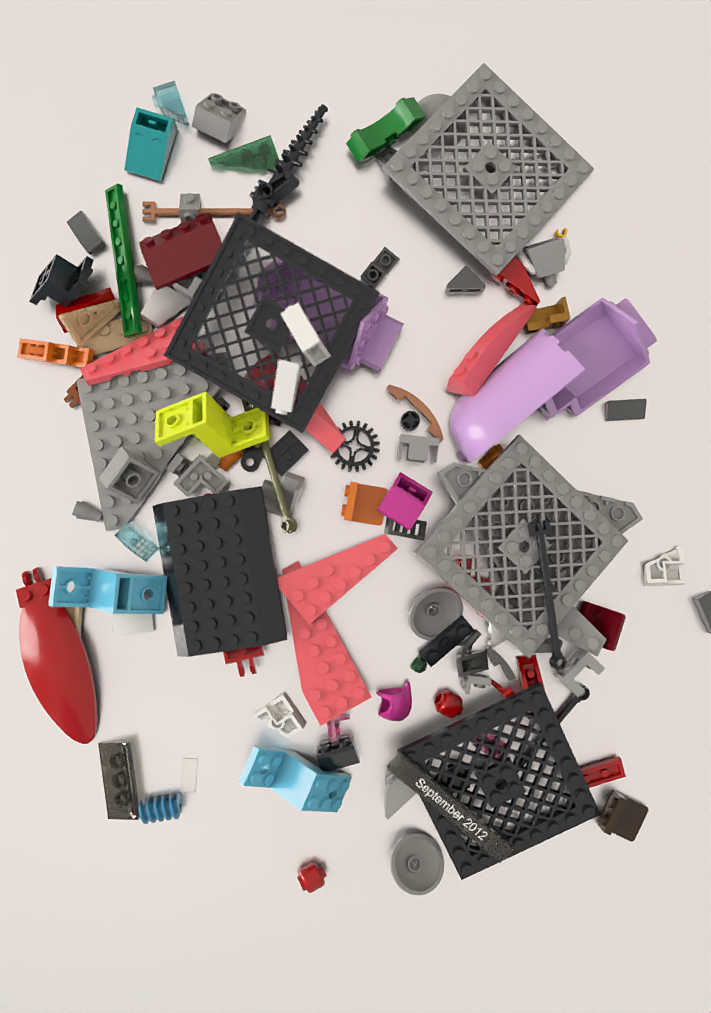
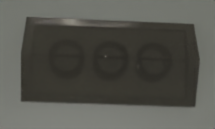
(119, 780)

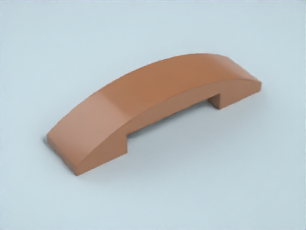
(399, 394)

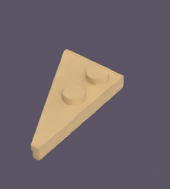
(87, 321)

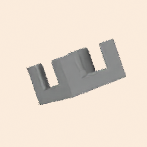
(575, 665)

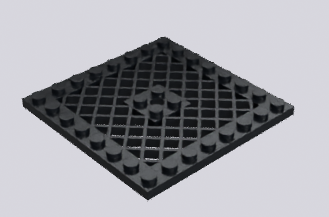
(214, 281)
(483, 722)

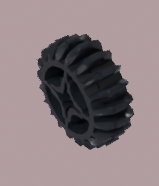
(357, 429)

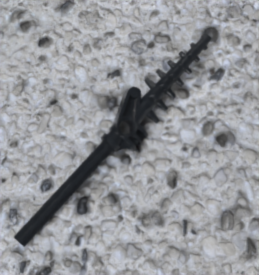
(283, 179)

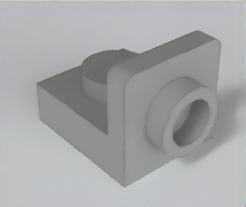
(178, 464)
(478, 680)

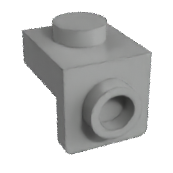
(189, 206)

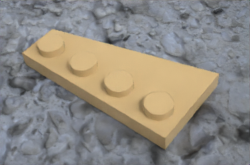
(112, 337)

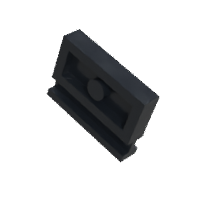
(287, 452)

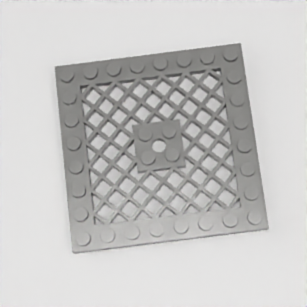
(441, 209)
(565, 597)

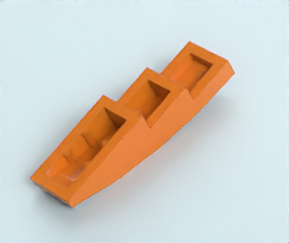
(54, 353)

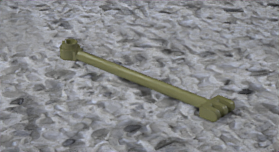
(288, 523)

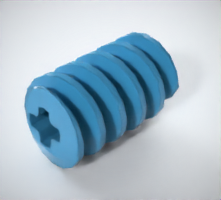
(160, 810)

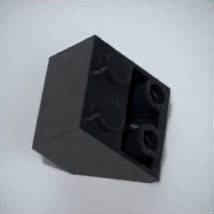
(337, 753)

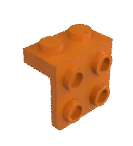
(363, 503)

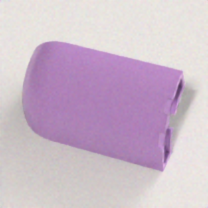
(511, 394)

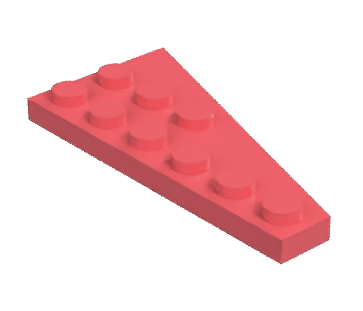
(140, 354)
(324, 582)

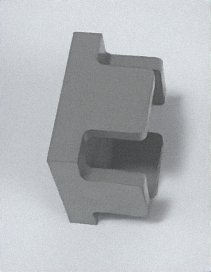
(418, 448)

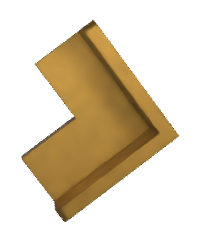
(548, 317)

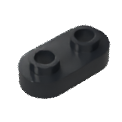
(252, 453)

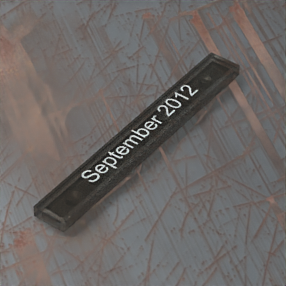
(449, 807)

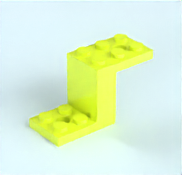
(211, 425)

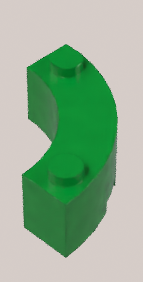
(384, 132)

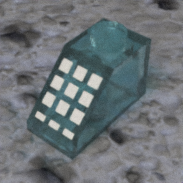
(170, 102)
(136, 541)

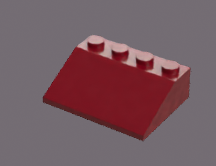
(181, 250)

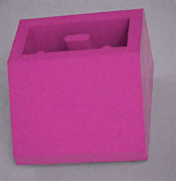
(404, 501)

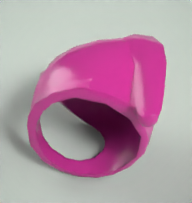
(395, 702)

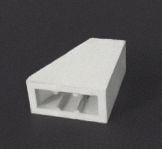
(305, 334)
(286, 386)

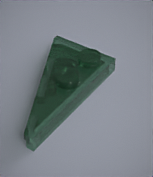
(254, 156)

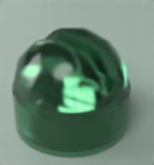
(418, 665)

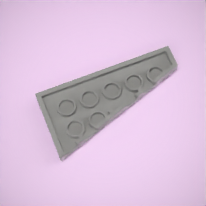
(572, 627)

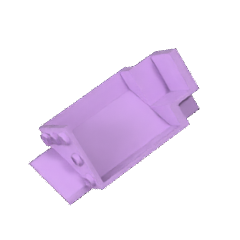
(376, 330)
(609, 345)

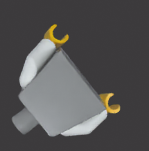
(546, 257)

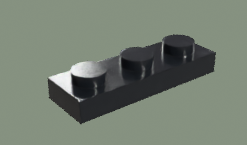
(446, 641)

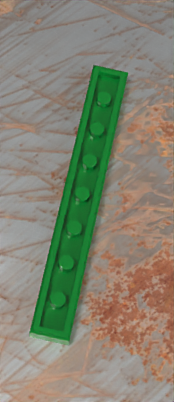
(123, 261)

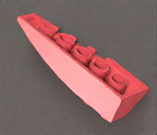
(488, 351)
(320, 425)

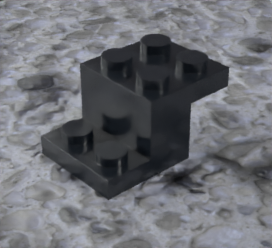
(62, 281)

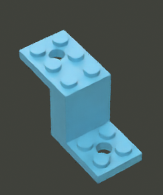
(108, 590)
(295, 779)

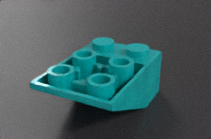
(149, 144)

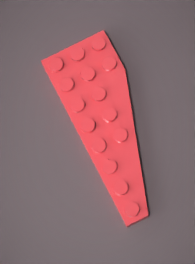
(324, 665)

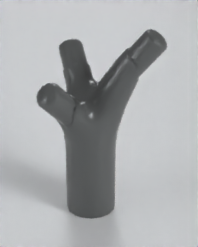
(468, 643)

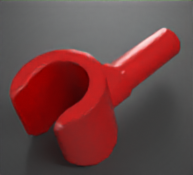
(505, 692)

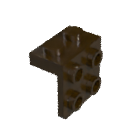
(623, 816)

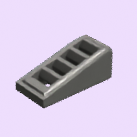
(421, 531)

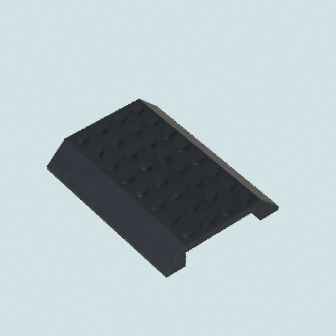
(220, 572)

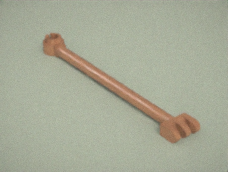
(153, 212)

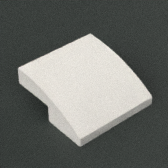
(132, 623)

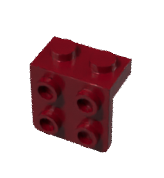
(606, 621)

